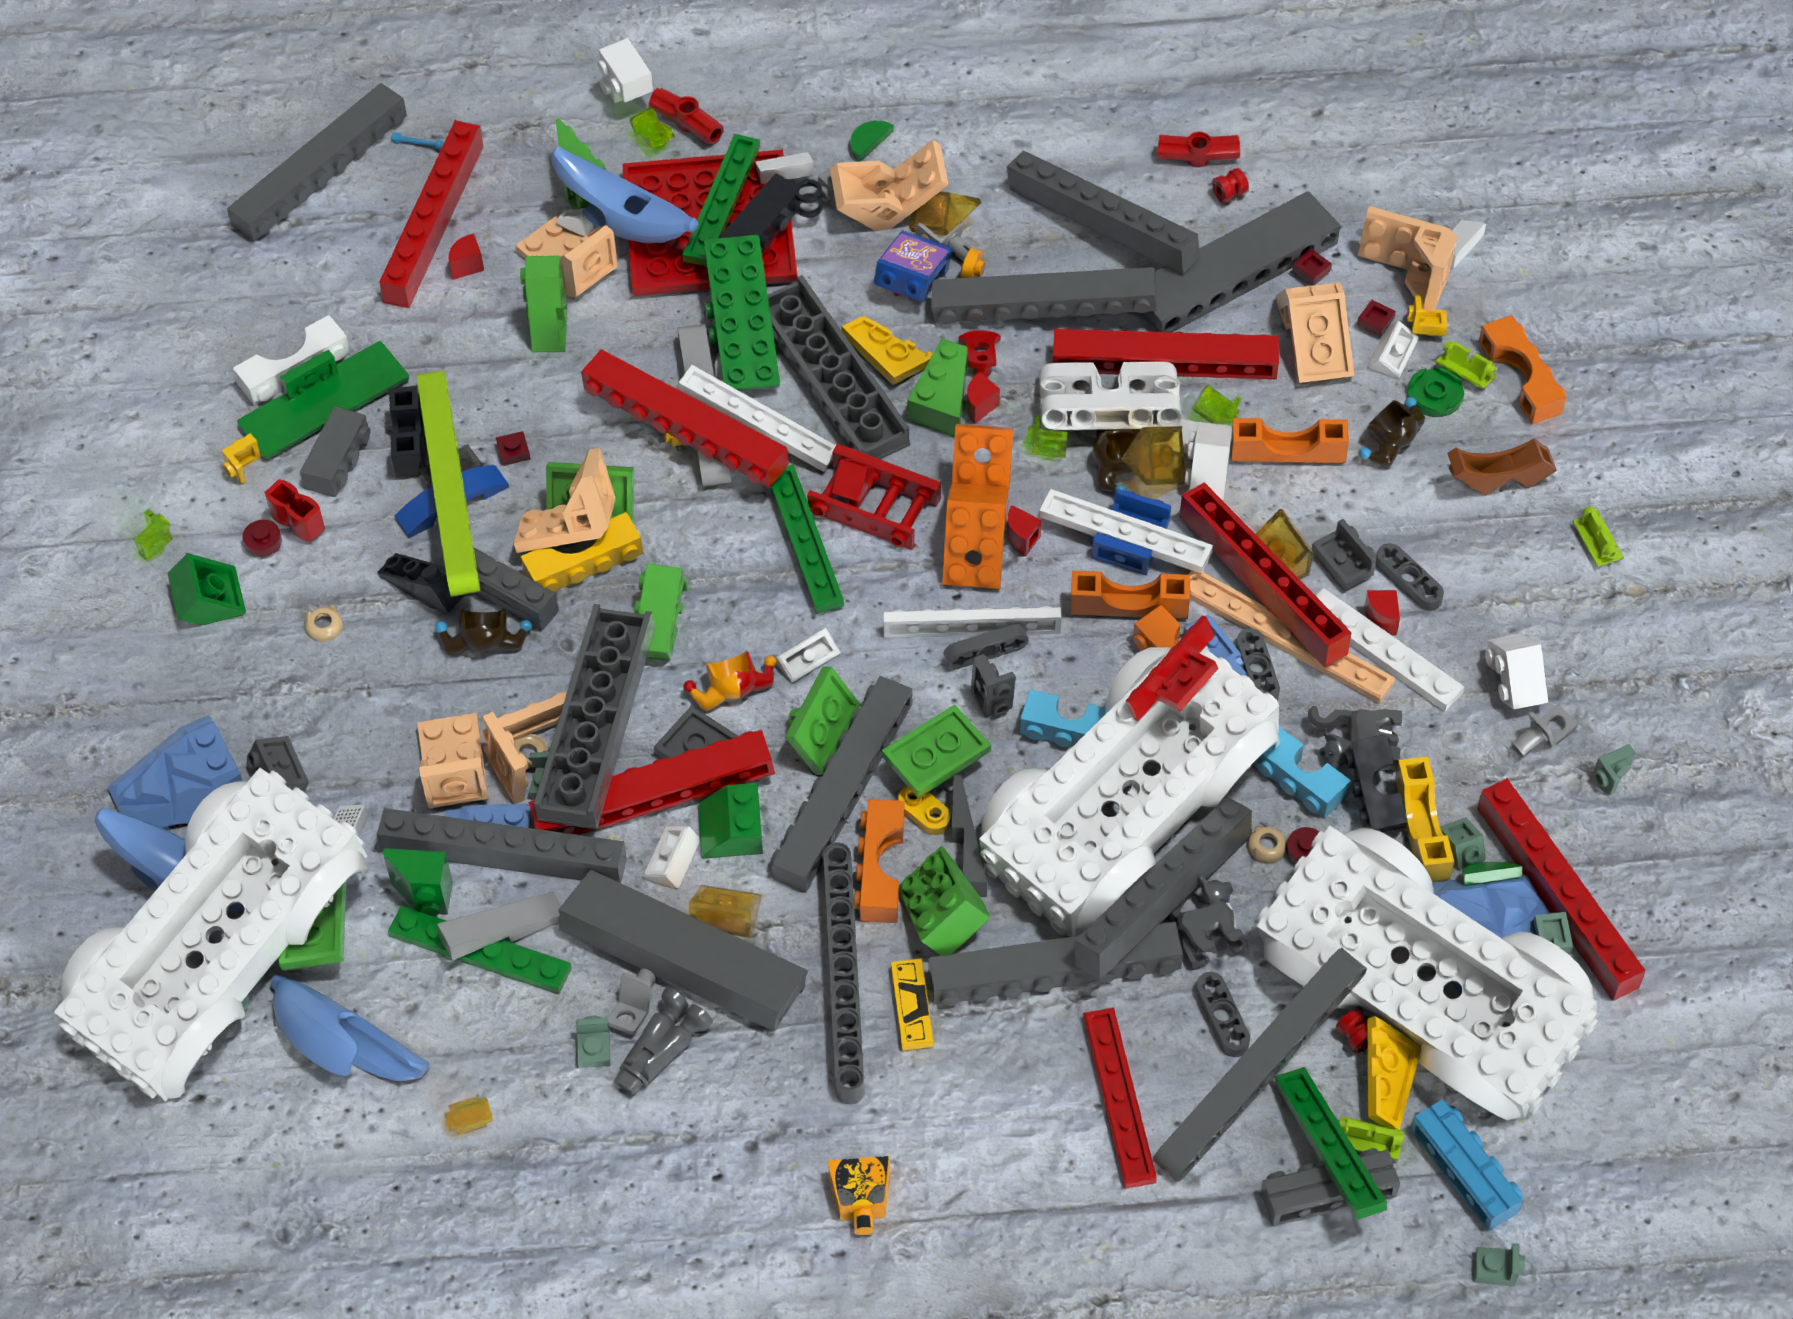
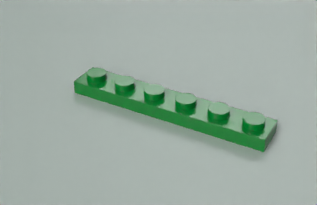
(722, 196)
(806, 541)
(499, 957)
(1331, 1143)

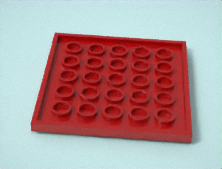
(686, 184)

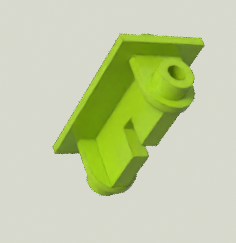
(1477, 371)
(1597, 537)
(1370, 1136)

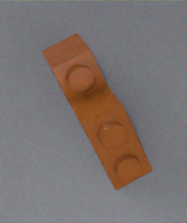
(1489, 471)

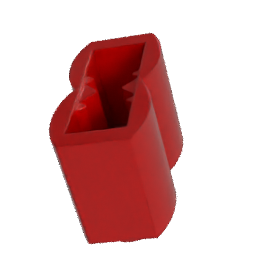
(294, 510)

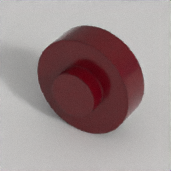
(262, 538)
(1300, 843)

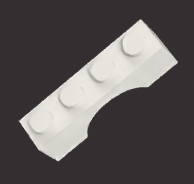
(260, 376)

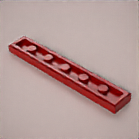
(1119, 1098)

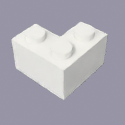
(623, 72)
(1210, 456)
(1521, 670)

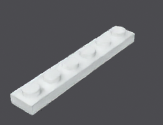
(757, 416)
(1097, 519)
(970, 622)
(1394, 655)

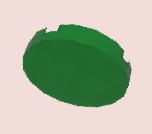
(1436, 391)

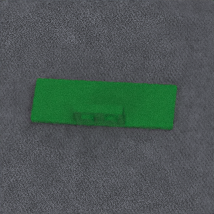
(740, 313)
(314, 391)

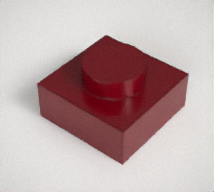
(1312, 267)
(1376, 317)
(513, 448)

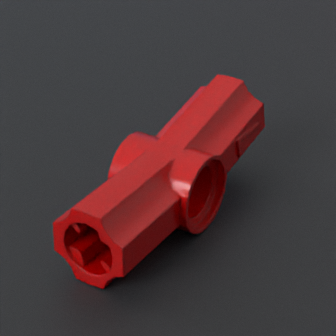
(687, 115)
(1198, 148)

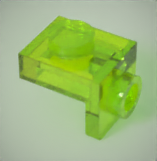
(649, 130)
(1216, 407)
(1047, 442)
(154, 537)

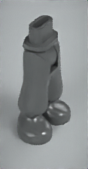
(661, 1040)

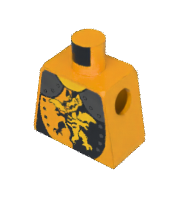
(860, 1190)

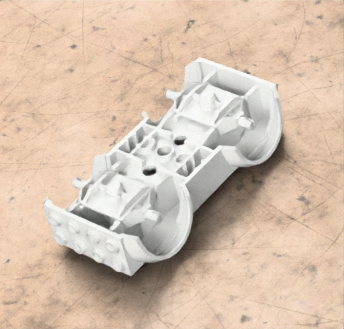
(1048, 825)
(131, 985)
(1520, 993)

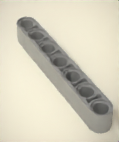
(696, 352)

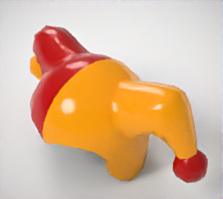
(731, 680)

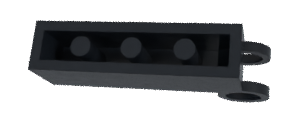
(773, 209)

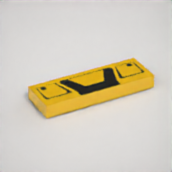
(912, 1004)

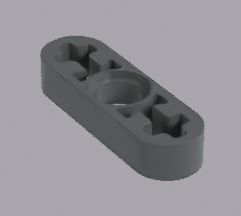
(1411, 589)
(991, 644)
(1260, 655)
(1220, 1027)

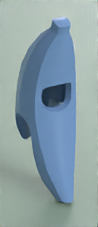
(619, 203)
(145, 846)
(314, 1029)

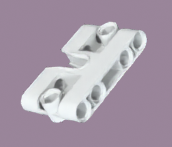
(1088, 406)

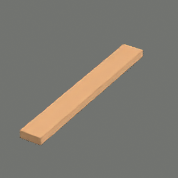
(1251, 614)

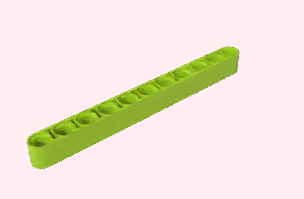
(448, 484)

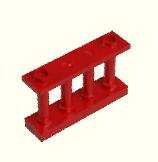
(887, 475)

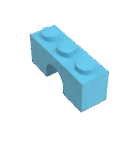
(1043, 722)
(1318, 790)

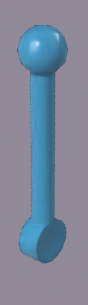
(398, 138)

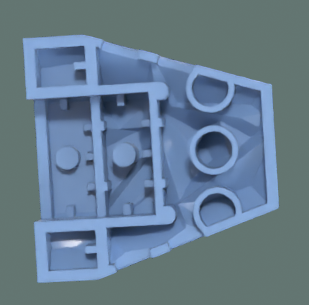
(176, 776)
(1498, 906)

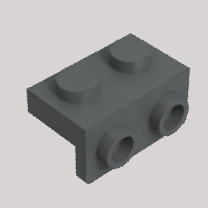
(1345, 555)

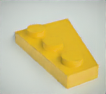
(887, 353)
(1390, 1072)

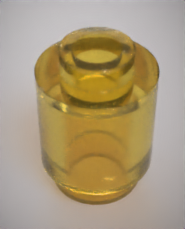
(468, 1115)

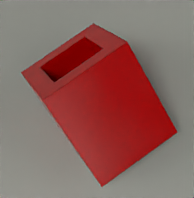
(465, 257)
(982, 397)
(852, 479)
(1022, 530)
(1383, 609)

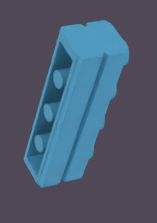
(1467, 1164)

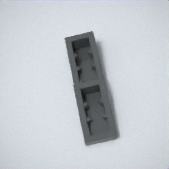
(964, 832)

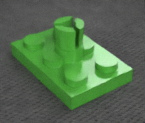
(560, 476)
(821, 719)
(936, 751)
(324, 938)

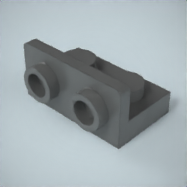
(992, 692)
(278, 756)

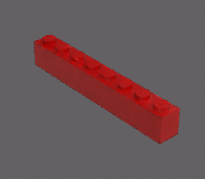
(431, 214)
(1190, 353)
(685, 418)
(1265, 575)
(678, 780)
(1561, 889)

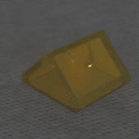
(943, 212)
(1157, 455)
(1287, 543)
(726, 909)

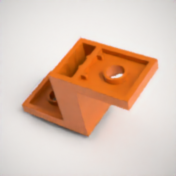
(977, 506)

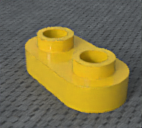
(921, 810)

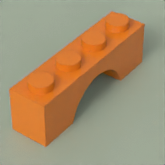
(1507, 343)
(1321, 443)
(1101, 597)
(1156, 630)
(879, 892)

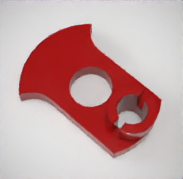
(980, 360)

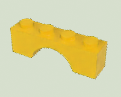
(557, 569)
(1427, 842)

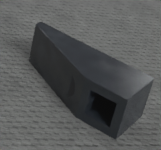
(420, 580)

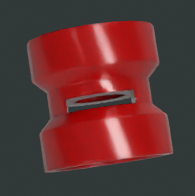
(1230, 185)
(1355, 1028)

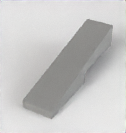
(489, 926)

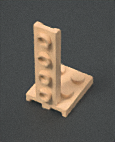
(502, 732)

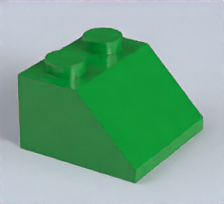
(205, 590)
(731, 822)
(421, 878)

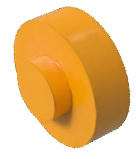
(973, 264)

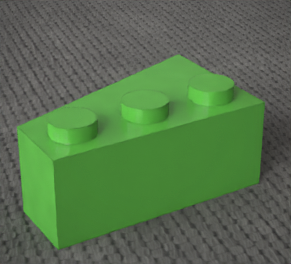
(545, 303)
(940, 389)
(662, 595)

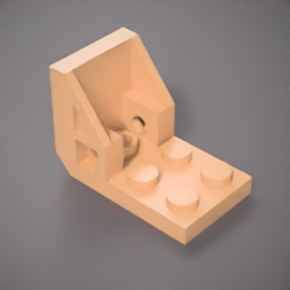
(898, 192)
(1413, 246)
(582, 258)
(1317, 331)
(580, 520)
(452, 760)

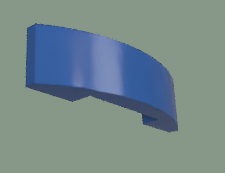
(421, 510)

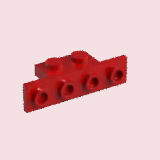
(1178, 674)

